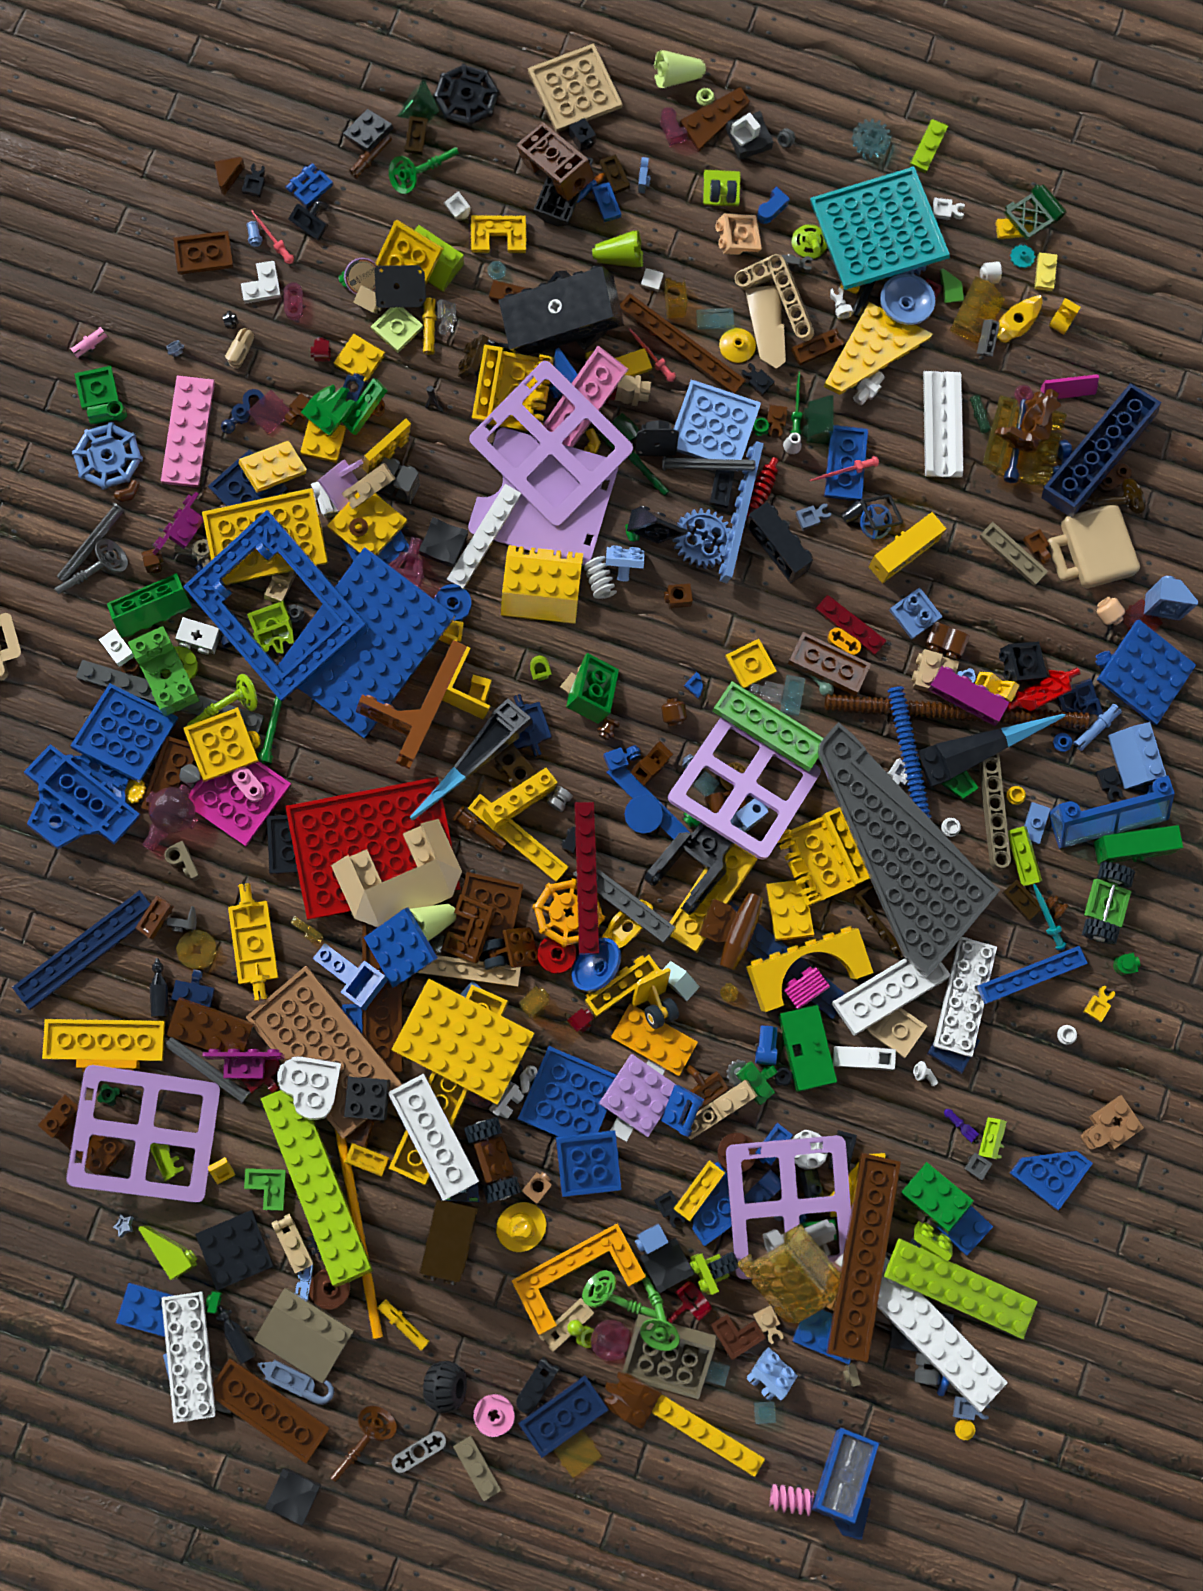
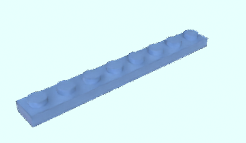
(738, 519)

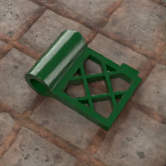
(1044, 205)

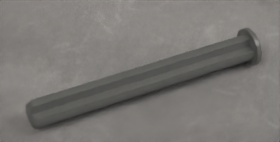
(708, 464)
(90, 543)
(208, 1070)

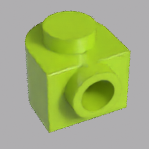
(540, 668)

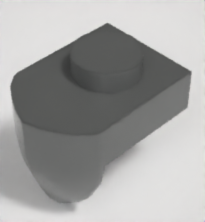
(190, 775)
(179, 925)

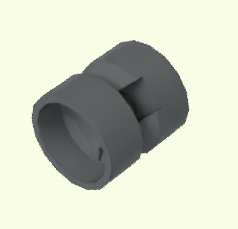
(923, 1375)

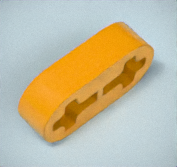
(846, 638)

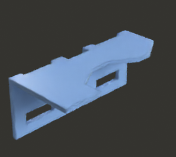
(303, 1284)

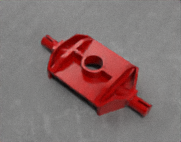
(1045, 690)

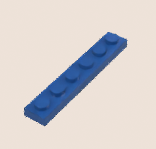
(1031, 975)

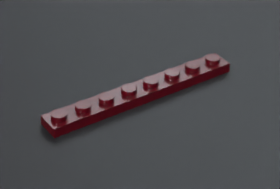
(586, 878)

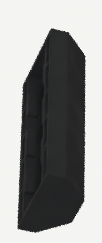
(552, 206)

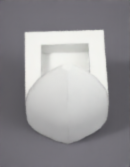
(458, 206)

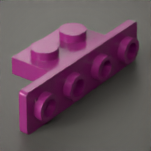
(183, 527)
(244, 1064)

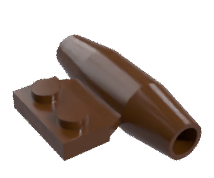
(732, 927)

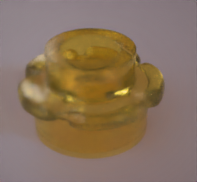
(729, 993)

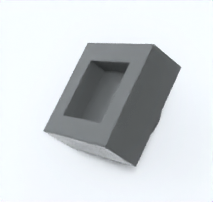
(978, 1166)

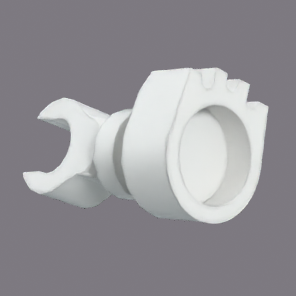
(842, 310)

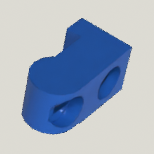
(771, 209)

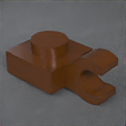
(296, 408)
(1038, 543)

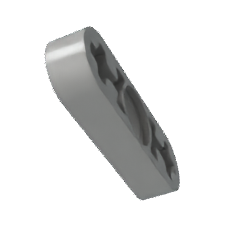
(403, 1455)

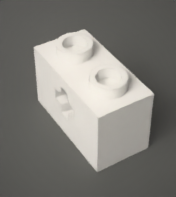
(189, 629)

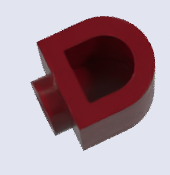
(321, 350)
(581, 1020)

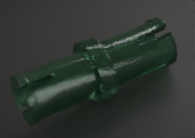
(980, 413)

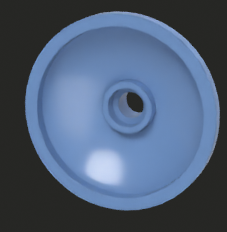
(910, 291)

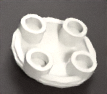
(810, 1161)

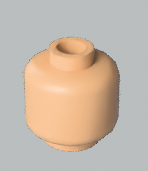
(1110, 611)

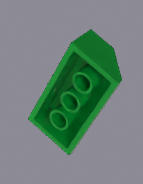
(149, 605)

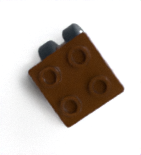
(519, 947)

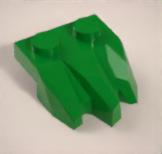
(329, 408)

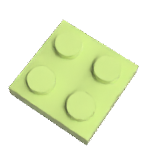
(397, 327)

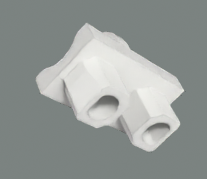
(511, 1092)

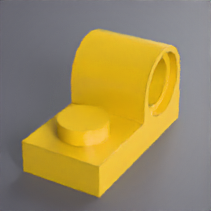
(1064, 316)

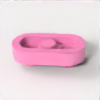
(248, 784)

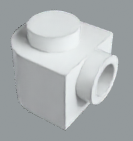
(991, 272)

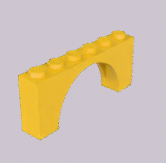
(769, 973)

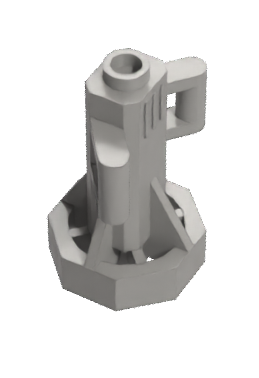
(820, 1232)

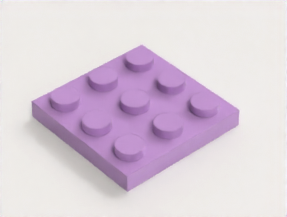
(638, 1095)

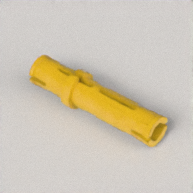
(429, 326)
(403, 1324)

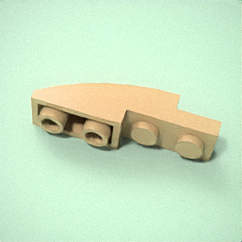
(722, 1107)

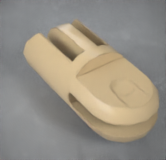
(239, 348)

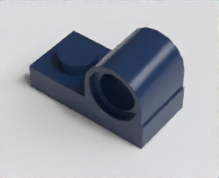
(764, 1188)

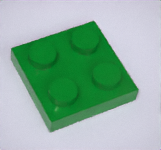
(96, 387)

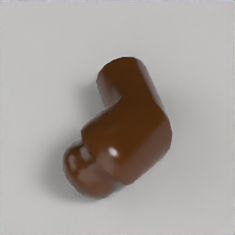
(127, 494)

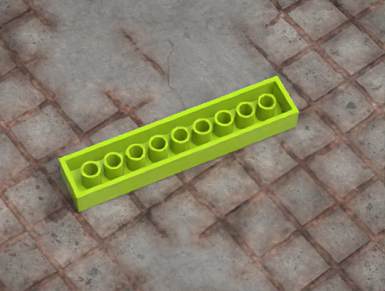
(318, 1190)

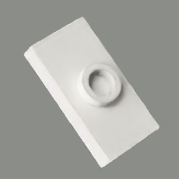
(116, 647)

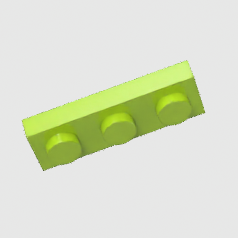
(928, 146)
(1024, 856)

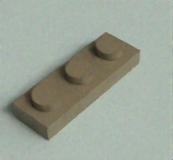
(477, 1468)

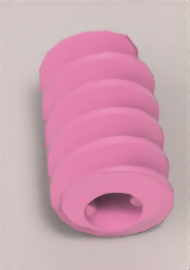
(790, 1499)

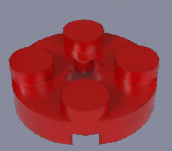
(555, 965)

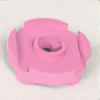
(489, 1404)

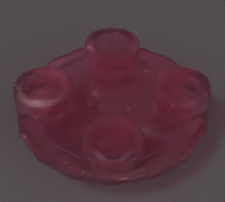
(610, 1340)

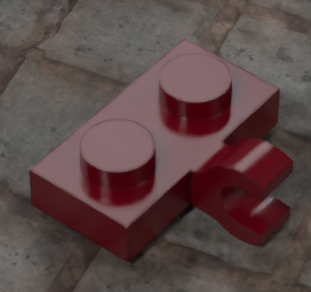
(271, 1069)

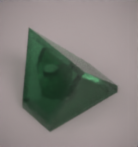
(419, 103)

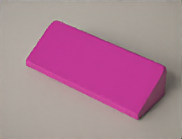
(1072, 386)

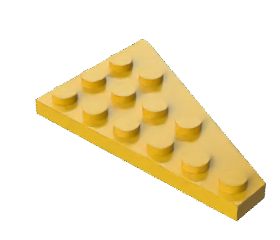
(872, 347)

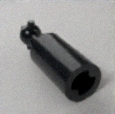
(158, 992)
(236, 1337)

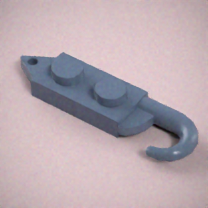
(294, 1381)

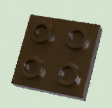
(473, 357)

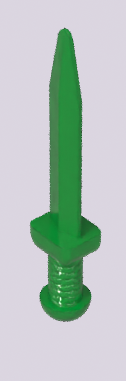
(796, 416)

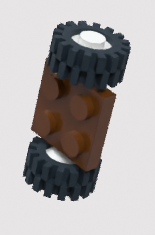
(493, 1159)

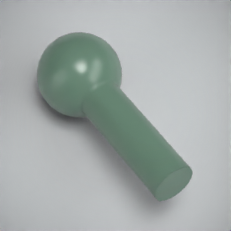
(825, 688)

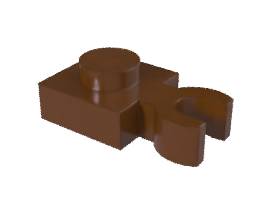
(776, 418)

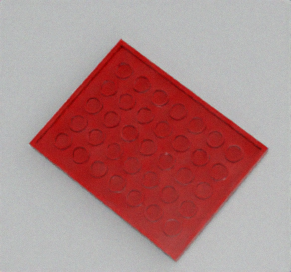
(349, 824)

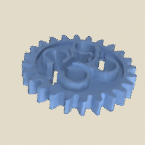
(696, 552)

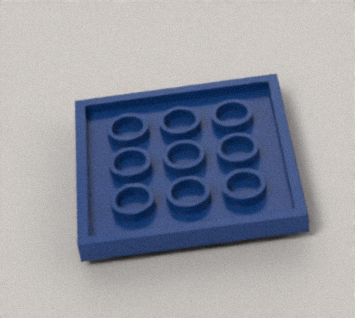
(1146, 672)
(124, 733)
(566, 1095)

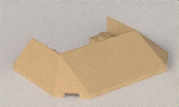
(421, 887)

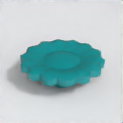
(1022, 256)

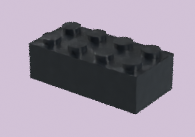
(779, 542)

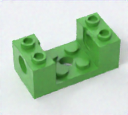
(154, 655)

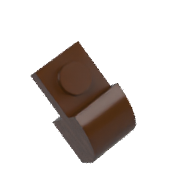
(652, 763)

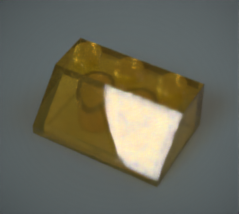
(980, 304)

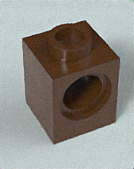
(684, 590)

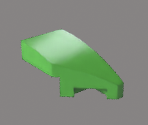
(951, 287)

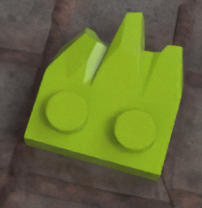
(272, 626)

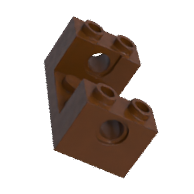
(557, 158)
(102, 1151)

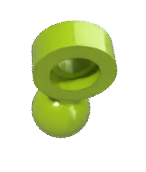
(582, 1333)

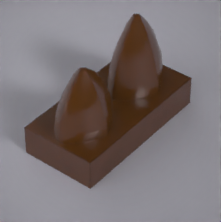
(154, 917)

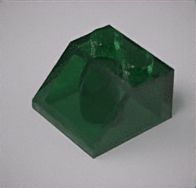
(818, 420)

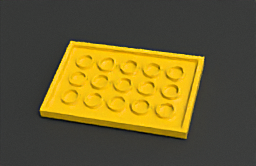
(293, 510)
(463, 1041)

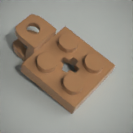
(1103, 1129)

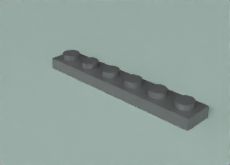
(633, 907)

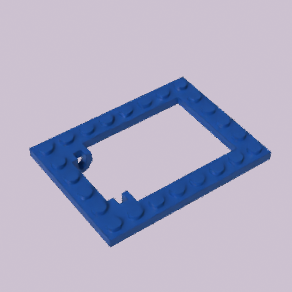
(210, 594)

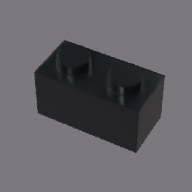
(569, 843)

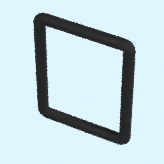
(863, 501)

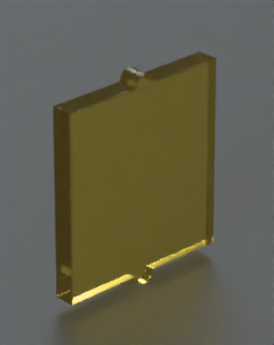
(577, 1453)

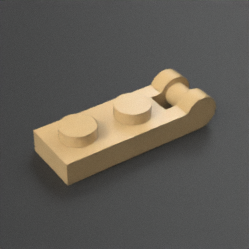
(369, 485)
(293, 1244)
(577, 1311)

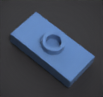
(1036, 821)

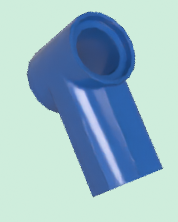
(766, 1051)

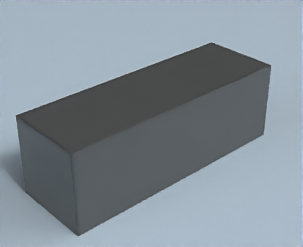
(988, 337)

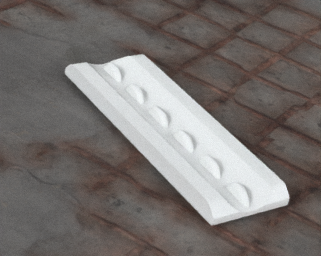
(943, 424)
(962, 1000)
(188, 1357)

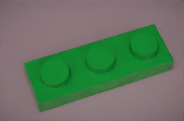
(365, 406)

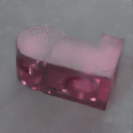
(671, 128)

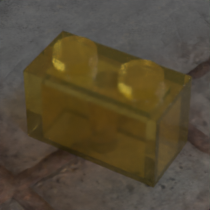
(534, 1002)

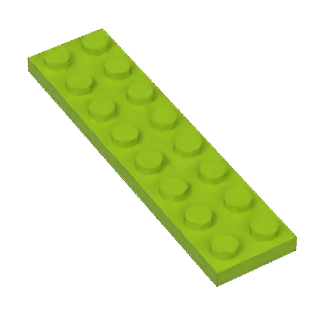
(960, 1288)

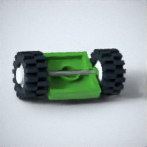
(1108, 903)

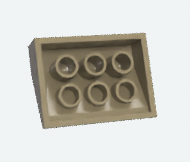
(304, 1334)
(674, 1370)

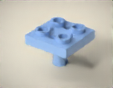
(624, 559)

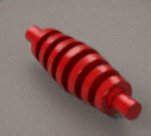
(763, 485)

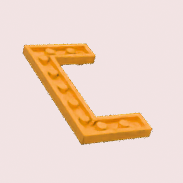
(529, 1283)

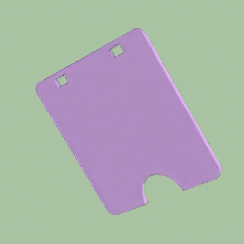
(555, 483)

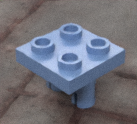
(915, 613)

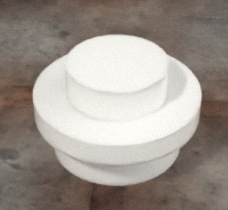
(950, 827)
(1067, 1034)

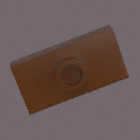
(500, 289)

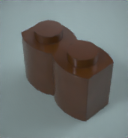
(947, 640)

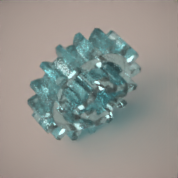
(872, 136)

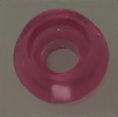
(1023, 389)

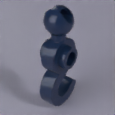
(239, 411)

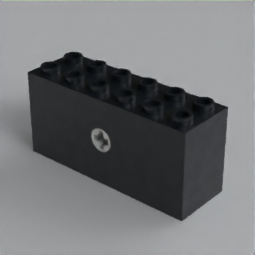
(561, 311)

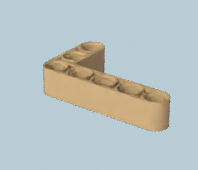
(784, 290)

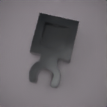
(254, 183)
(759, 380)
(1109, 779)
(666, 1206)

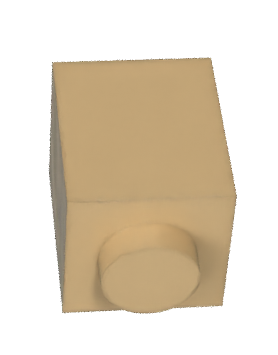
(367, 299)

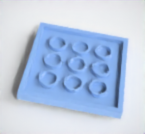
(715, 423)

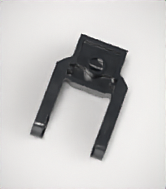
(707, 849)

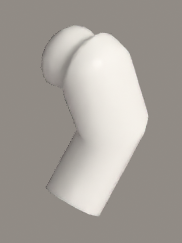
(526, 1077)

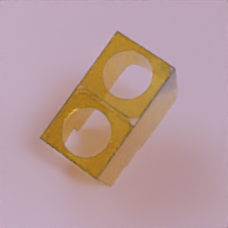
(677, 311)

